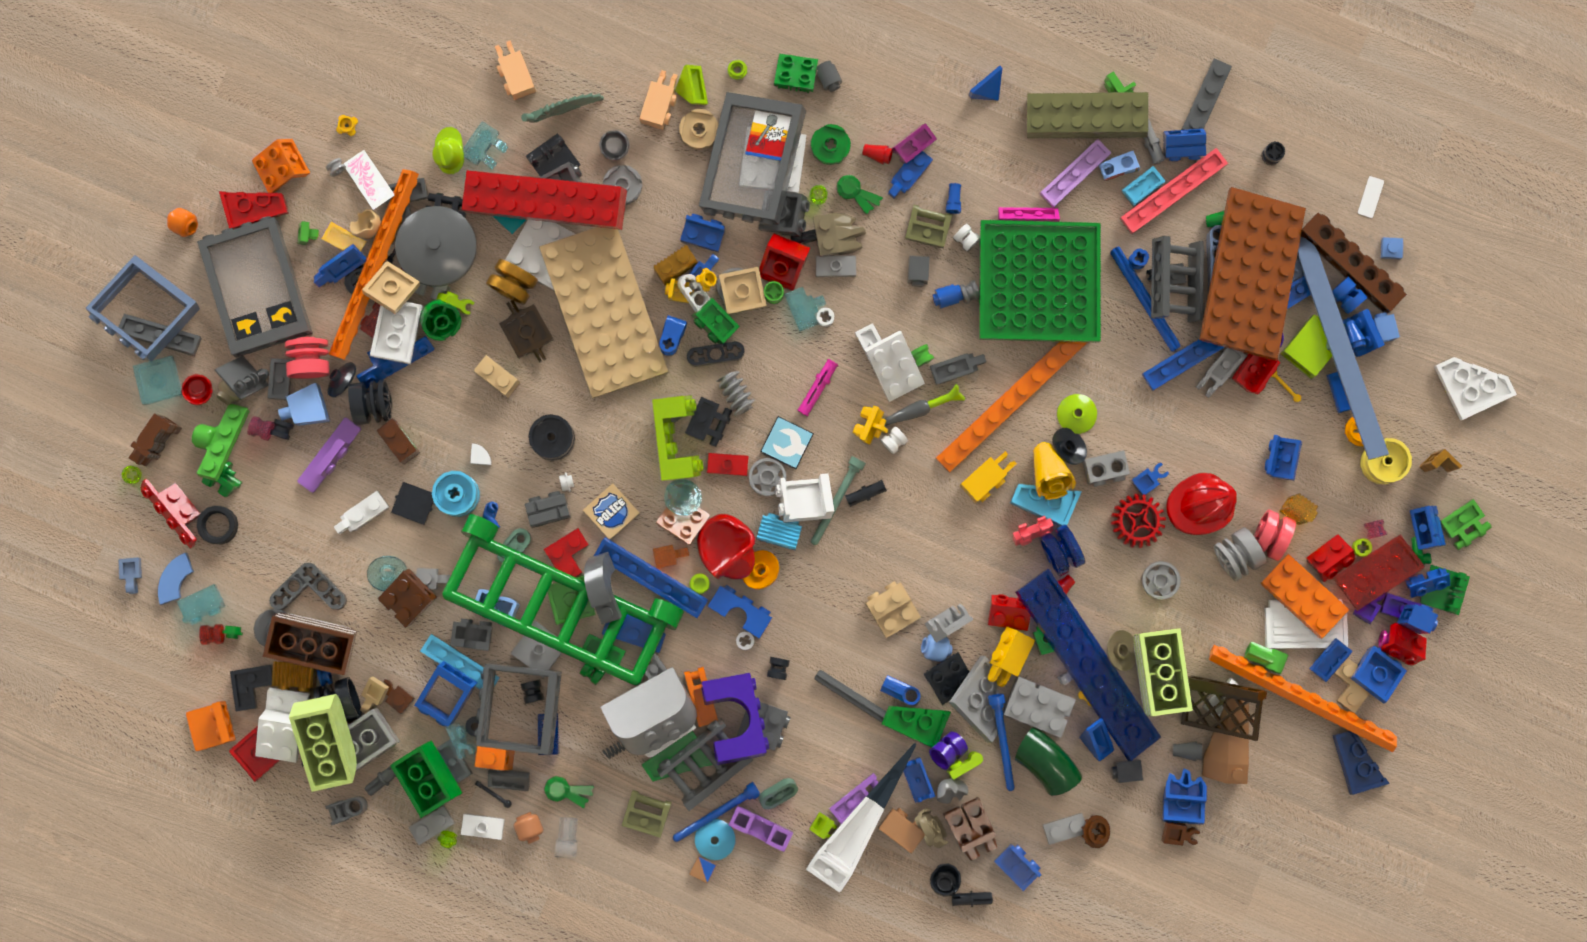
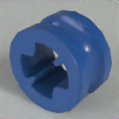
(324, 677)

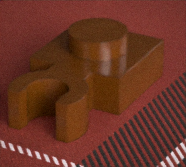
(398, 698)
(1176, 833)

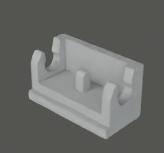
(948, 622)

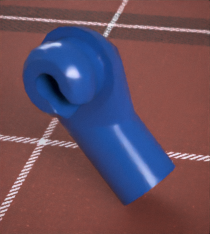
(490, 512)

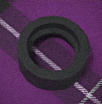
(203, 517)

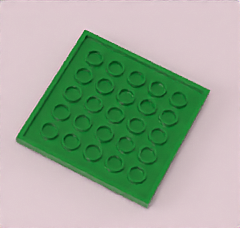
(1040, 281)

